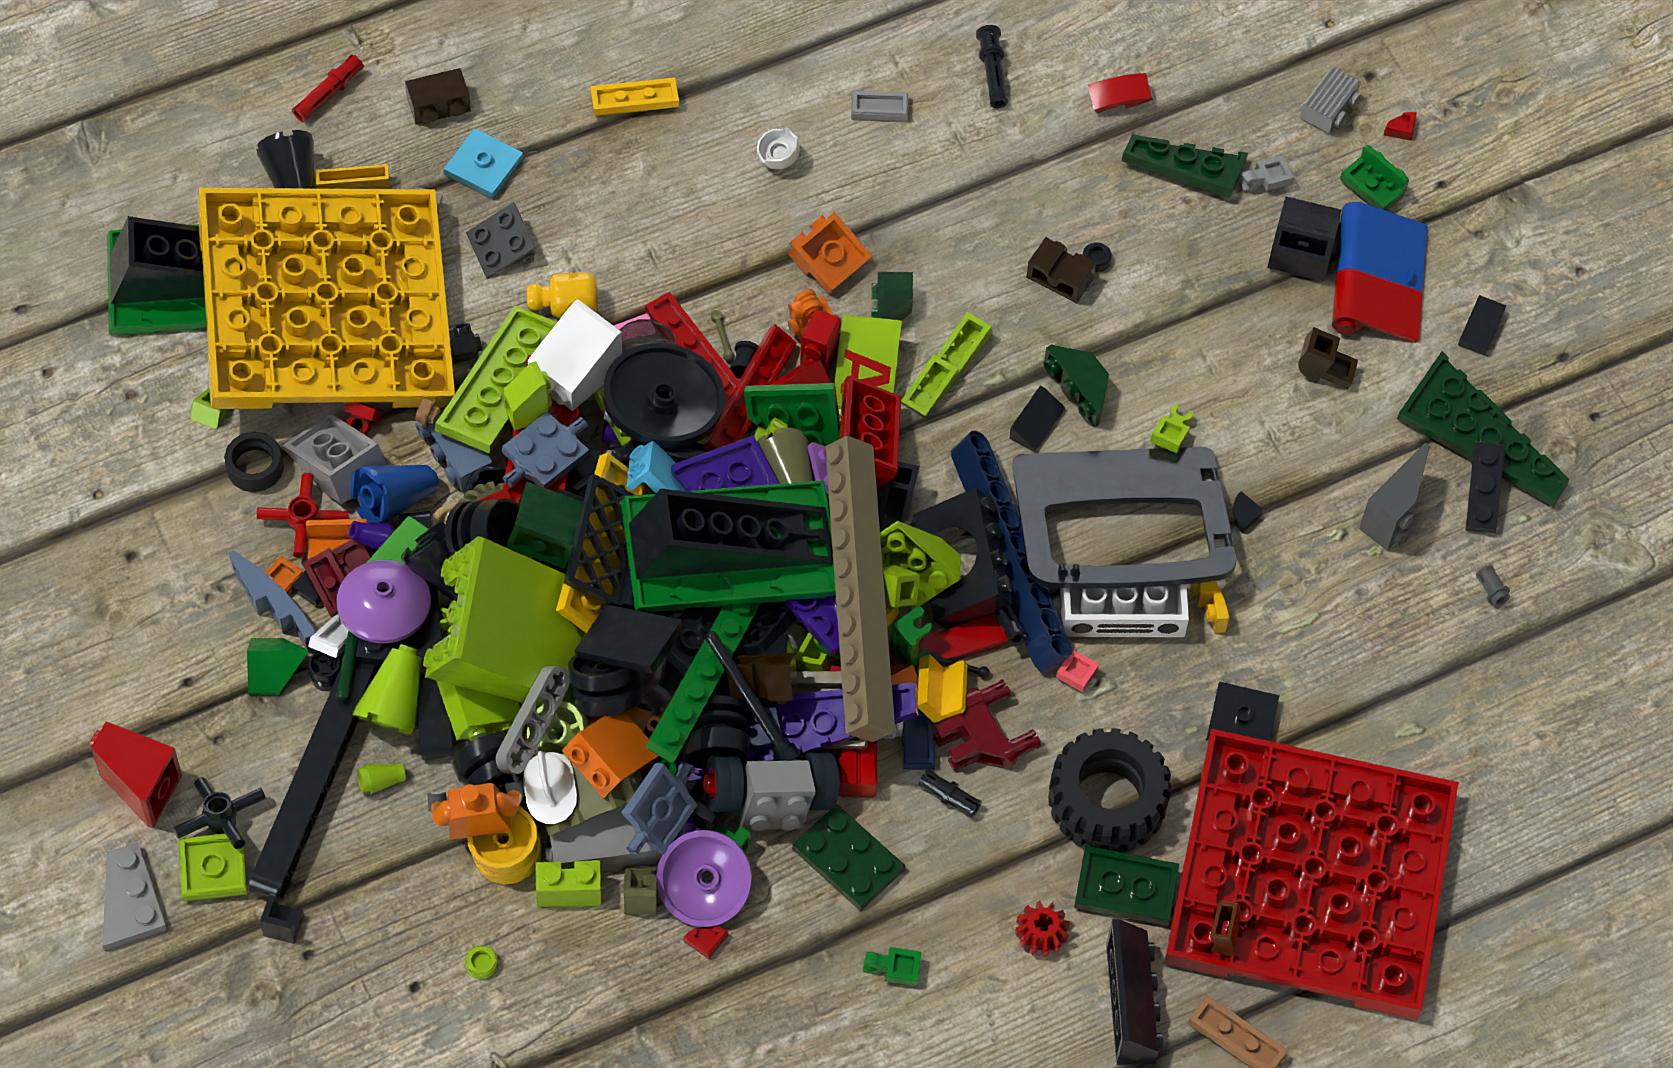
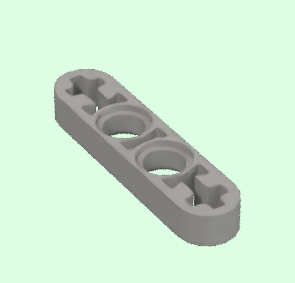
(529, 716)

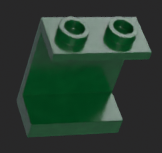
(545, 525)

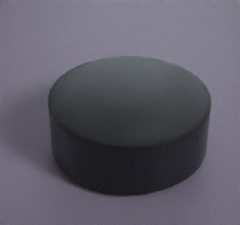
(1100, 254)

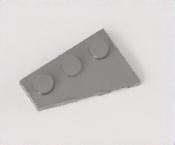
(130, 900)

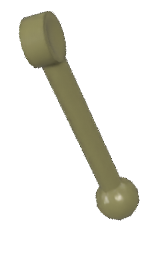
(716, 317)

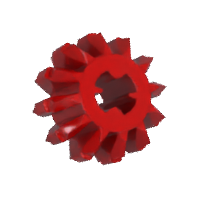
(1043, 917)

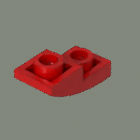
(1120, 90)

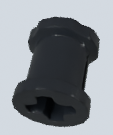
(744, 352)

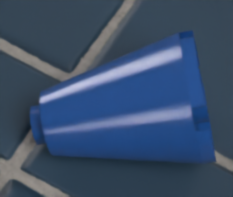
(391, 489)

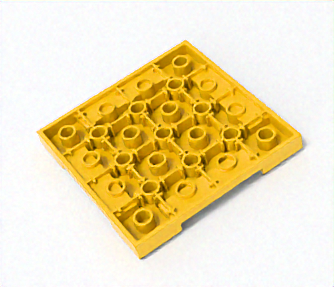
(324, 297)

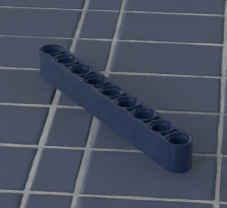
(1031, 601)

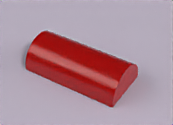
(874, 418)

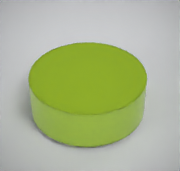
(481, 962)

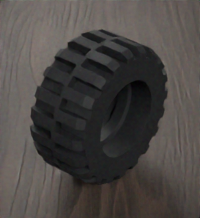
(1111, 754)

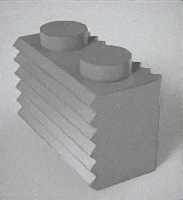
(1330, 100)

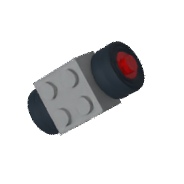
(771, 791)

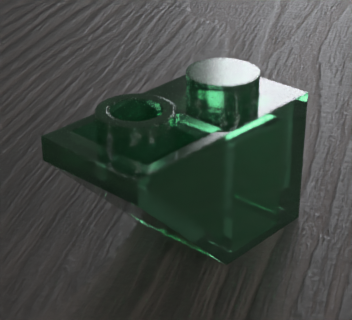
(892, 295)

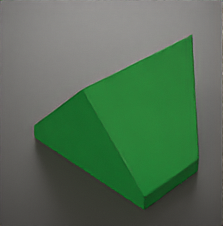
(271, 664)

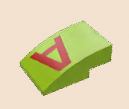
(868, 352)

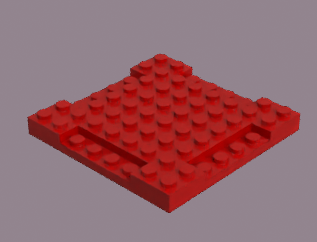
(1328, 867)

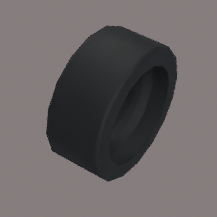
(249, 442)

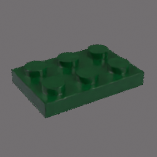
(848, 857)
(1126, 885)

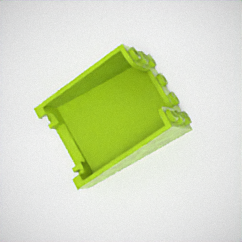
(502, 623)

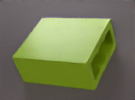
(476, 713)

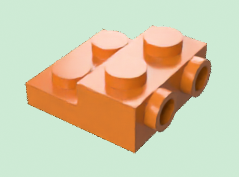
(829, 252)

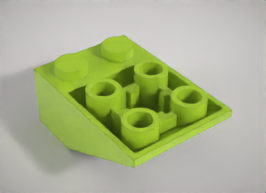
(921, 553)

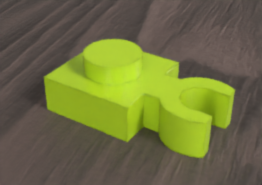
(1172, 430)

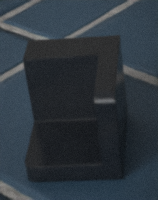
(280, 921)

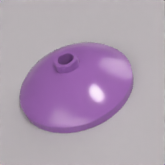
(383, 615)
(683, 883)

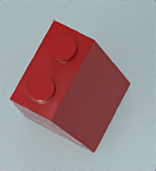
(136, 769)

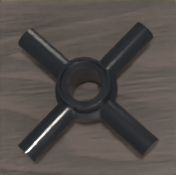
(219, 813)

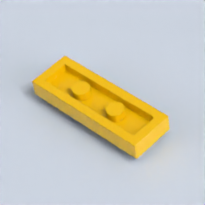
(634, 96)

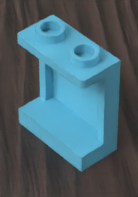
(653, 467)

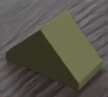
(640, 890)

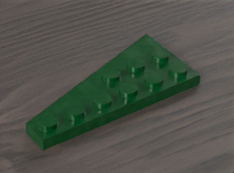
(1458, 414)

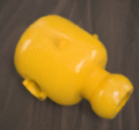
(562, 292)

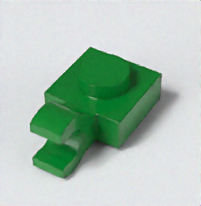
(900, 965)

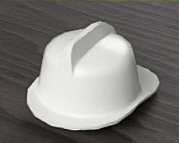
(550, 787)

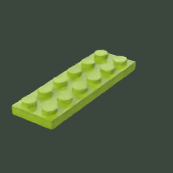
(477, 408)

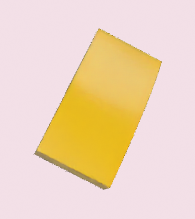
(1210, 596)

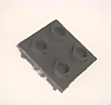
(501, 241)

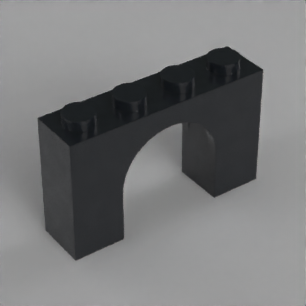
(987, 584)

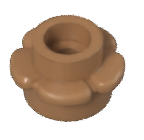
(427, 412)

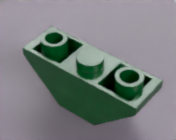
(1080, 378)

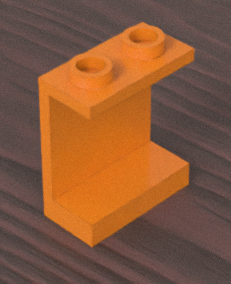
(610, 752)

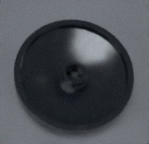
(663, 395)

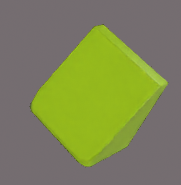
(202, 411)

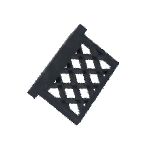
(622, 584)

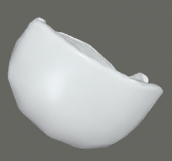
(778, 148)

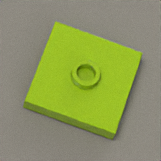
(211, 868)

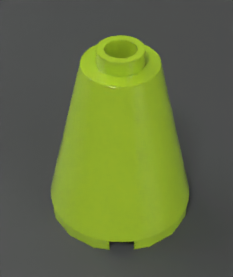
(393, 692)

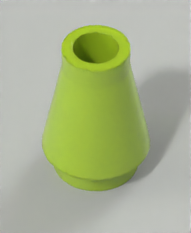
(377, 777)

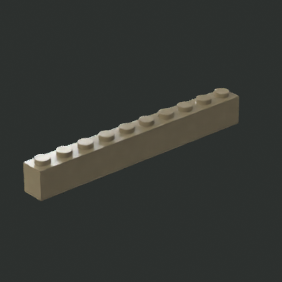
(859, 590)

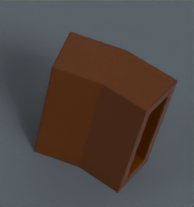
(1226, 912)

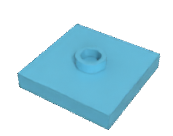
(483, 163)

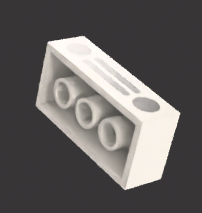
(1125, 612)

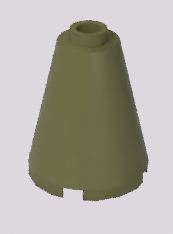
(788, 455)

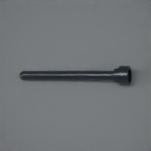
(782, 748)

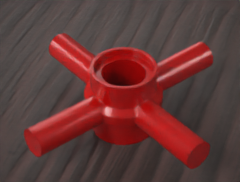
(298, 506)

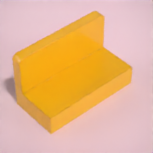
(941, 688)

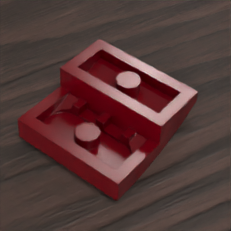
(331, 567)

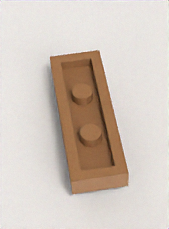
(1236, 1035)

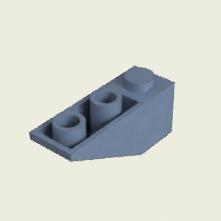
(458, 458)

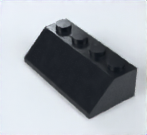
(1132, 994)

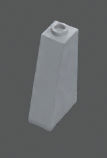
(599, 839)

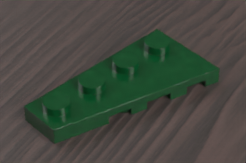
(1197, 167)

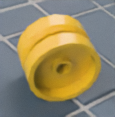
(510, 854)

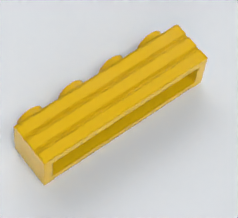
(354, 178)

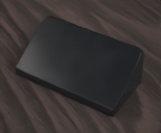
(1036, 419)

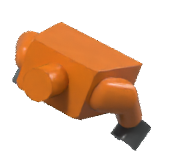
(476, 808)

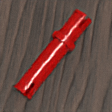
(336, 80)

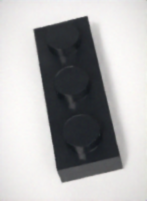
(1485, 487)

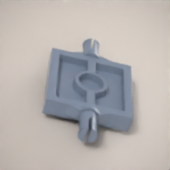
(545, 451)
(659, 808)

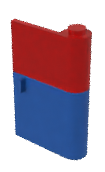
(1379, 272)

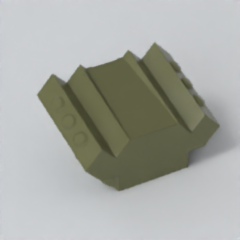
(592, 804)

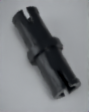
(949, 793)

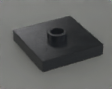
(1243, 711)

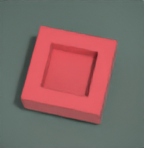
(1077, 670)

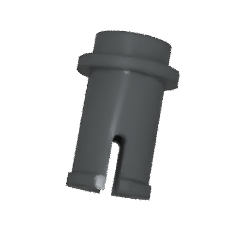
(1496, 591)

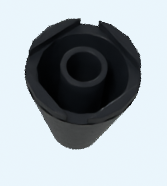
(288, 159)
(429, 557)

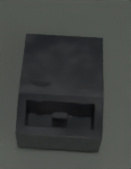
(1304, 238)

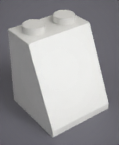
(578, 354)

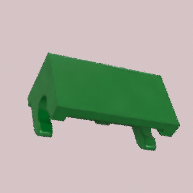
(907, 635)

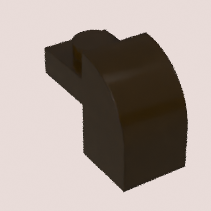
(1322, 360)

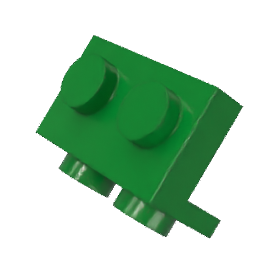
(1375, 179)

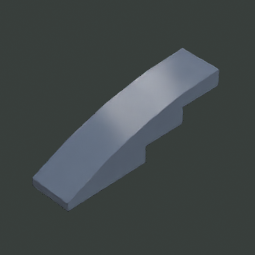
(268, 595)

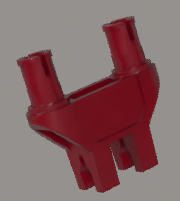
(981, 733)

